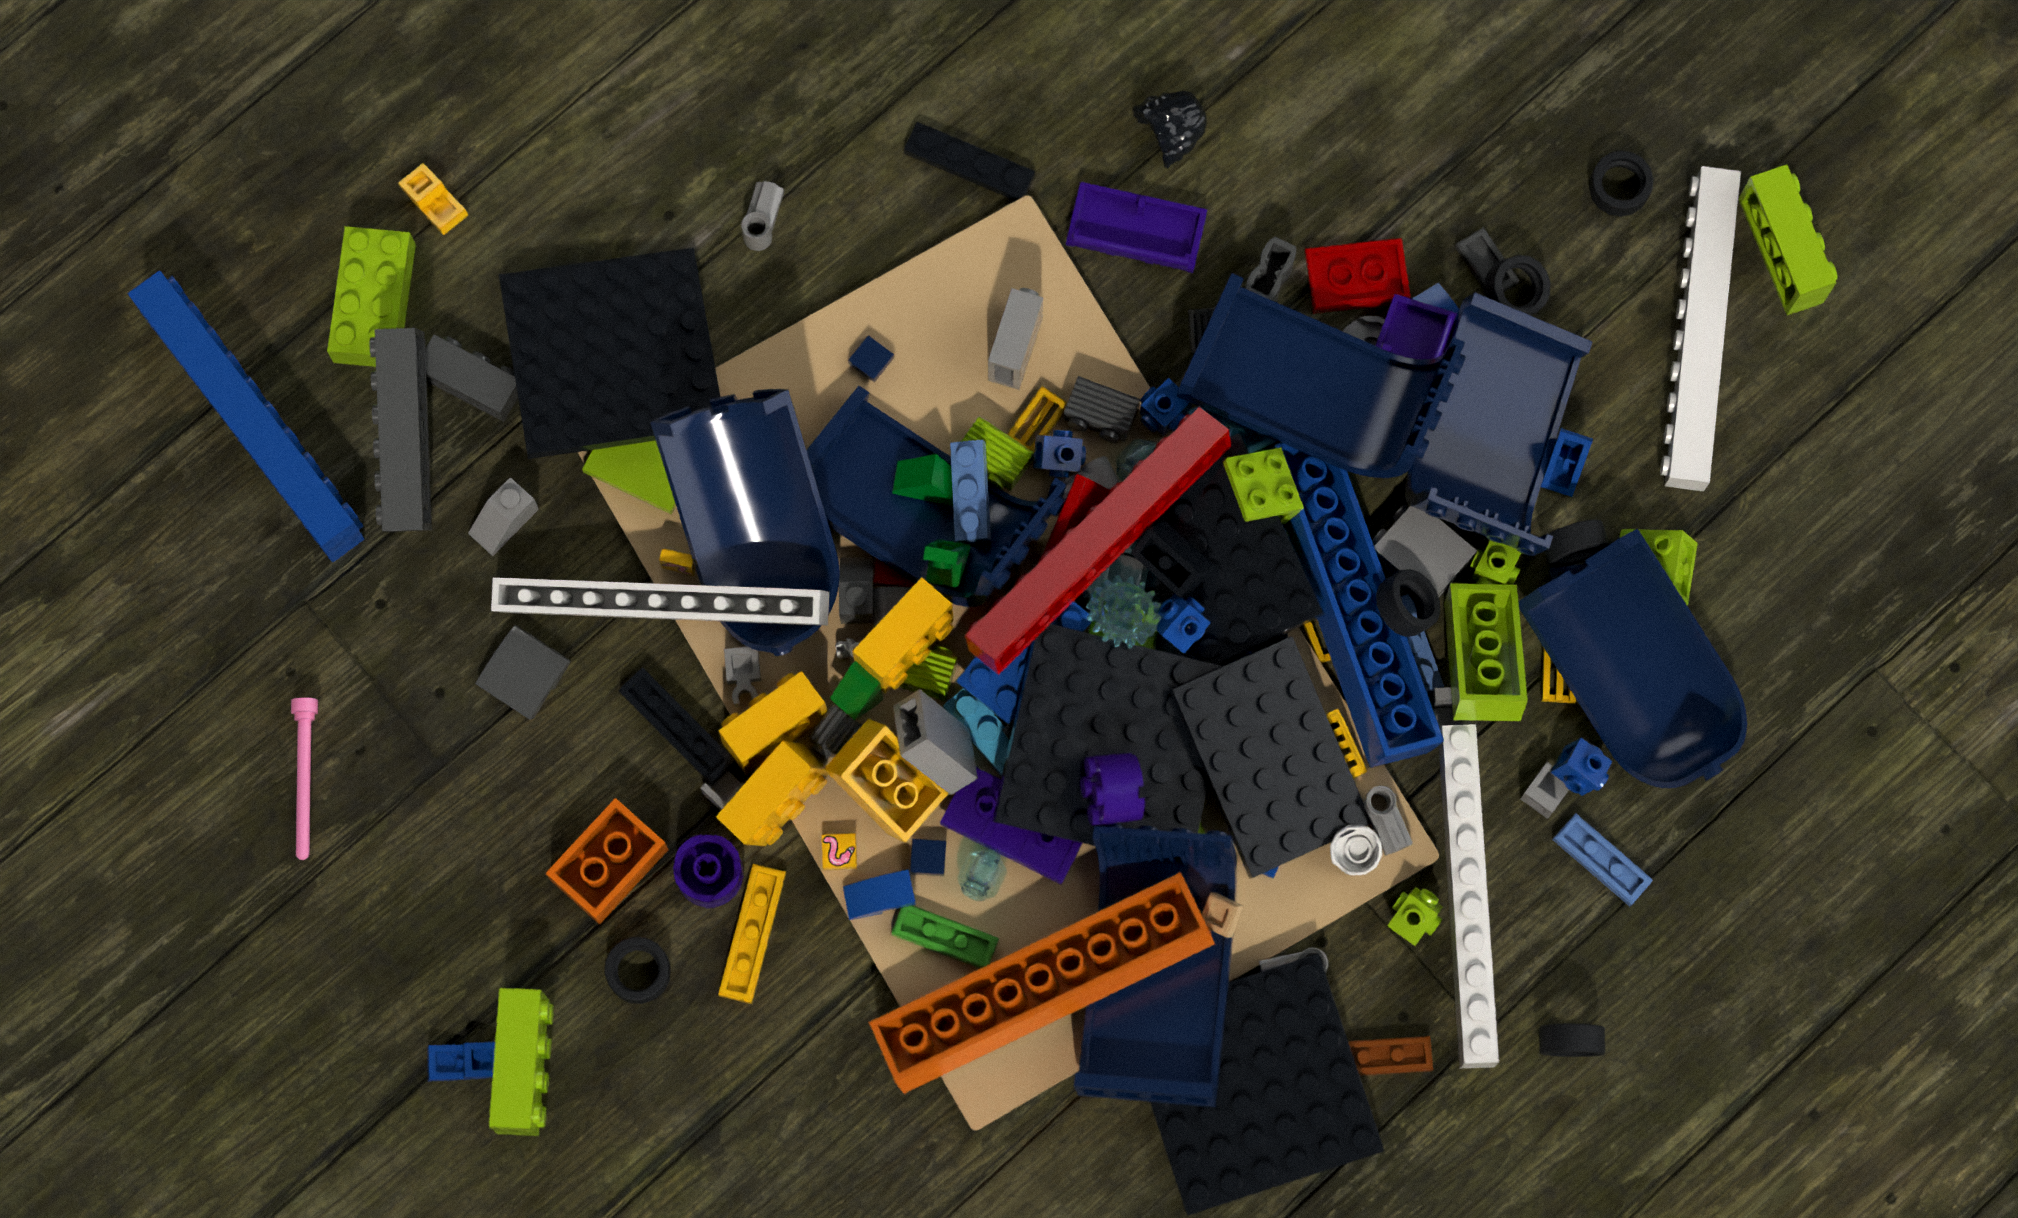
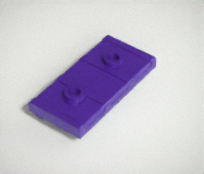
(1136, 227)
(1416, 329)
(972, 815)

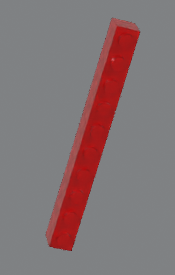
(1097, 540)

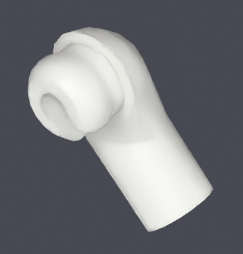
(845, 648)

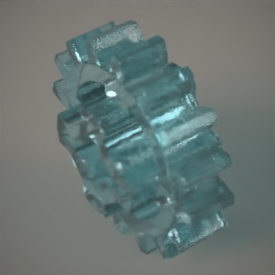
(1123, 624)

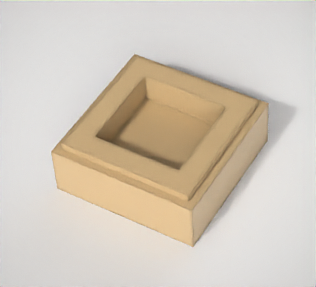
(1221, 914)

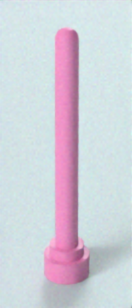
(304, 712)

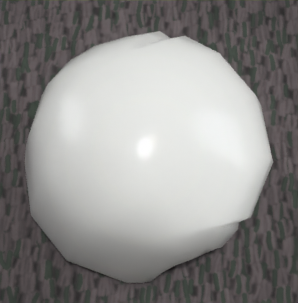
(1357, 851)

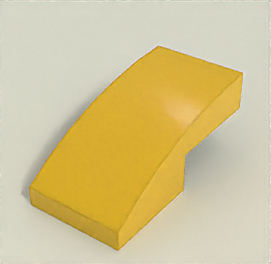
(433, 199)

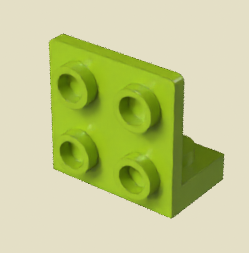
(1263, 485)
(1675, 553)

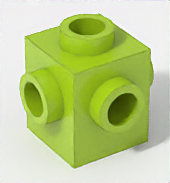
(1496, 564)
(1416, 915)

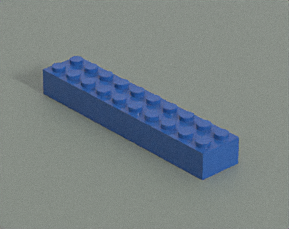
(247, 415)
(1368, 656)

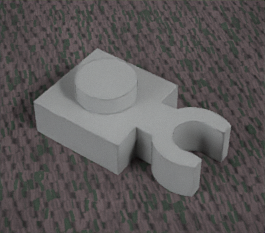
(741, 669)

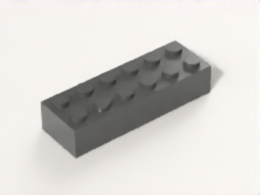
(401, 430)

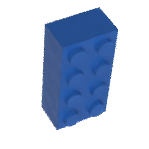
(1002, 691)

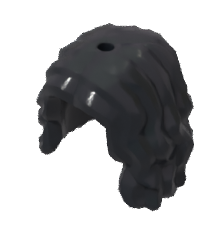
(1176, 121)

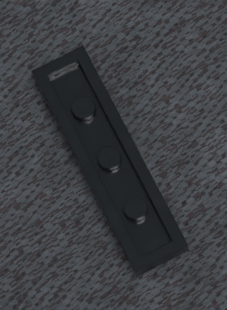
(969, 162)
(677, 726)

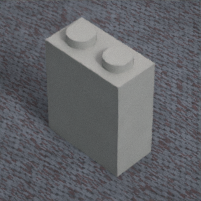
(1015, 338)
(1424, 546)
(935, 742)

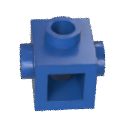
(1162, 408)
(1059, 453)
(1182, 621)
(1582, 767)

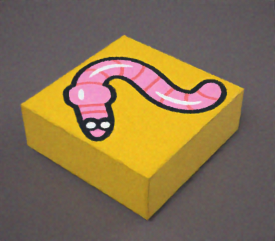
(677, 561)
(839, 851)

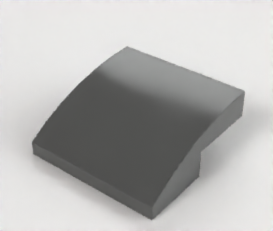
(523, 672)

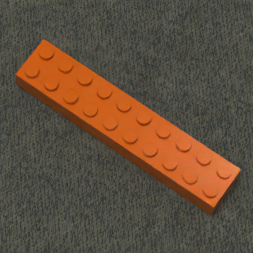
(1041, 983)

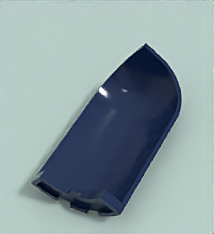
(750, 504)
(1640, 665)

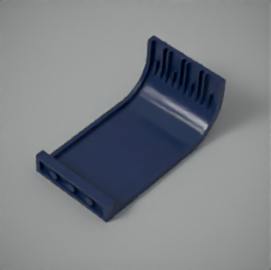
(1317, 385)
(1497, 424)
(855, 476)
(1166, 1030)

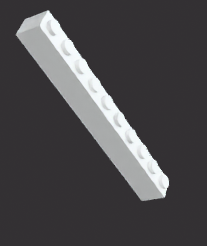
(1701, 330)
(660, 601)
(1468, 897)

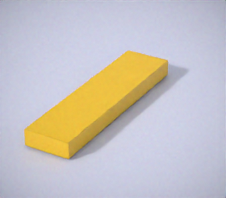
(752, 934)

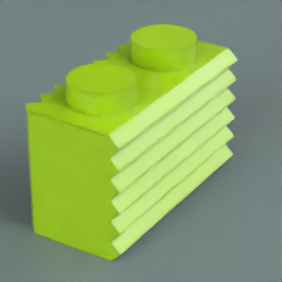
(1005, 456)
(933, 674)

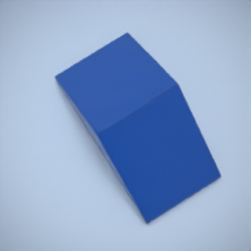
(1566, 462)

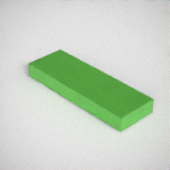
(945, 936)

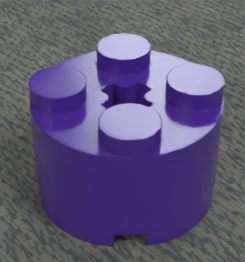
(1113, 788)
(708, 851)

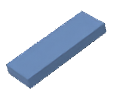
(1602, 859)

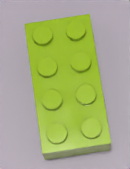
(1788, 239)
(369, 291)
(1485, 652)
(519, 1062)

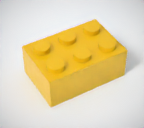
(905, 635)
(771, 718)
(885, 782)
(774, 794)

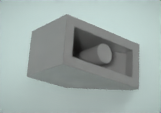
(503, 516)

